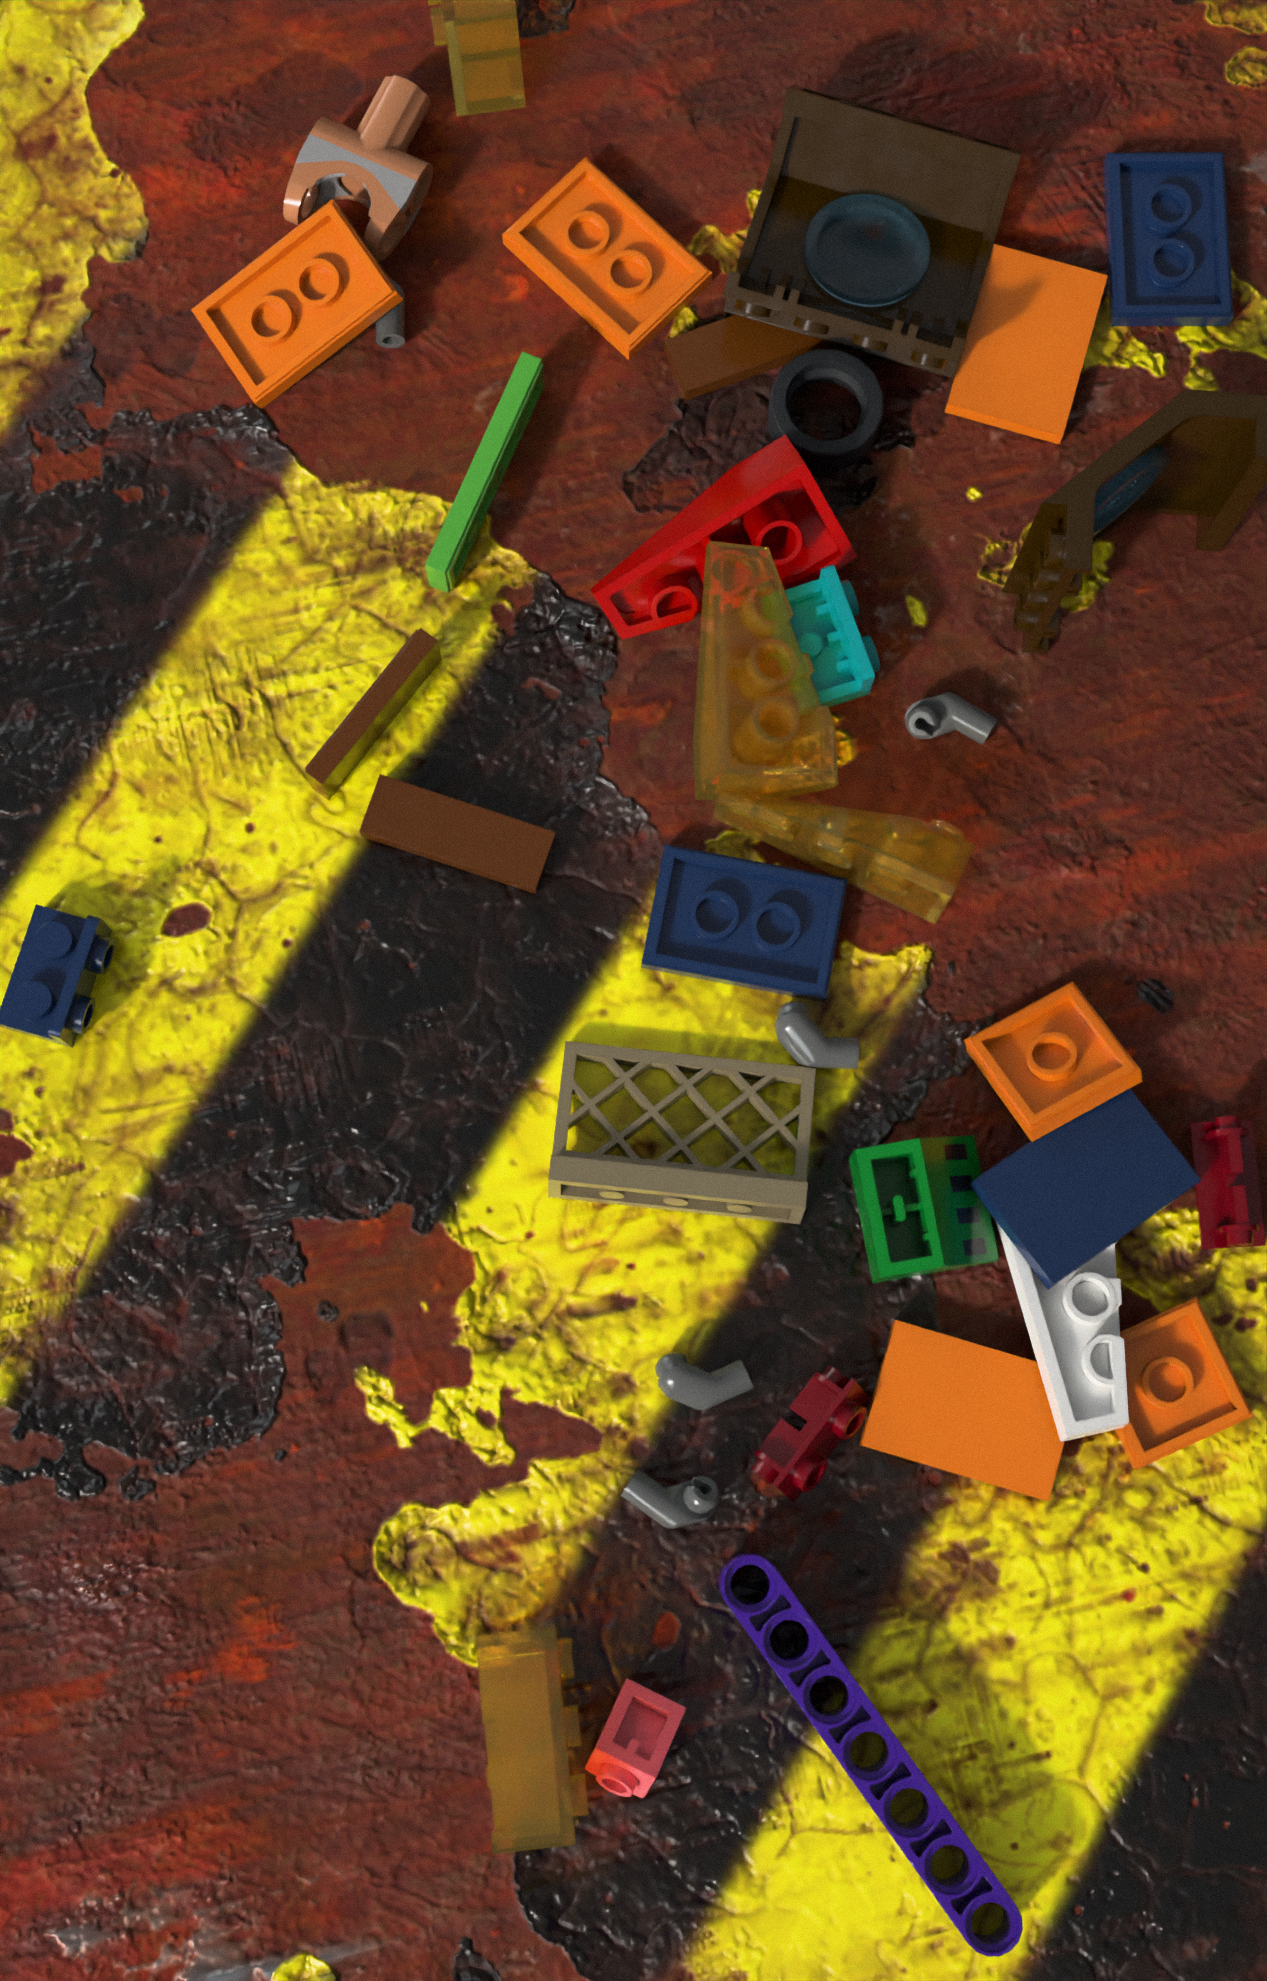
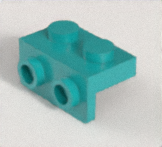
(830, 636)

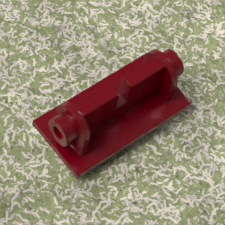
(1229, 1184)
(798, 1459)

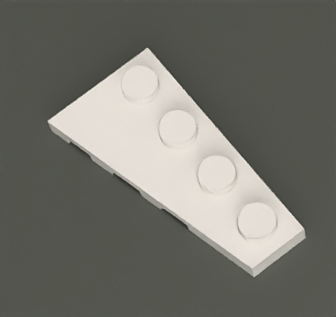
(1076, 1342)

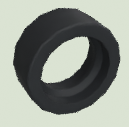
(845, 371)

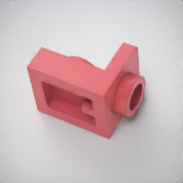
(634, 1740)

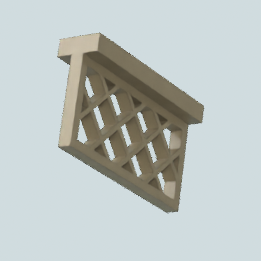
(674, 1184)

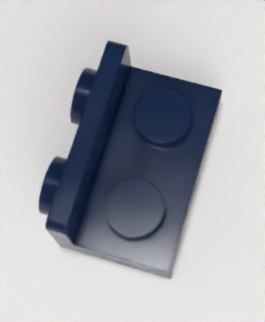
(56, 976)

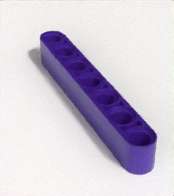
(893, 1772)

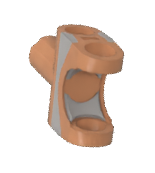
(367, 166)

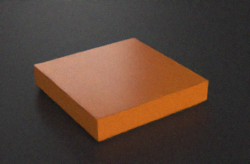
(1053, 1061)
(1176, 1384)

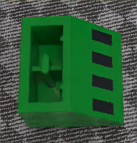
(921, 1207)

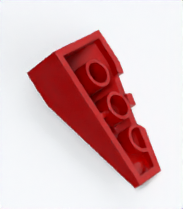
(755, 503)

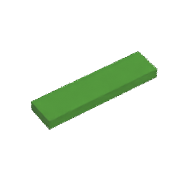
(485, 473)

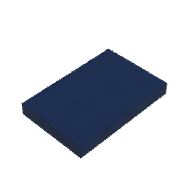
(1167, 239)
(744, 923)
(1084, 1186)

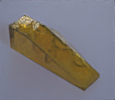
(755, 696)
(878, 852)

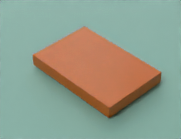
(607, 258)
(297, 304)
(1026, 344)
(964, 1411)

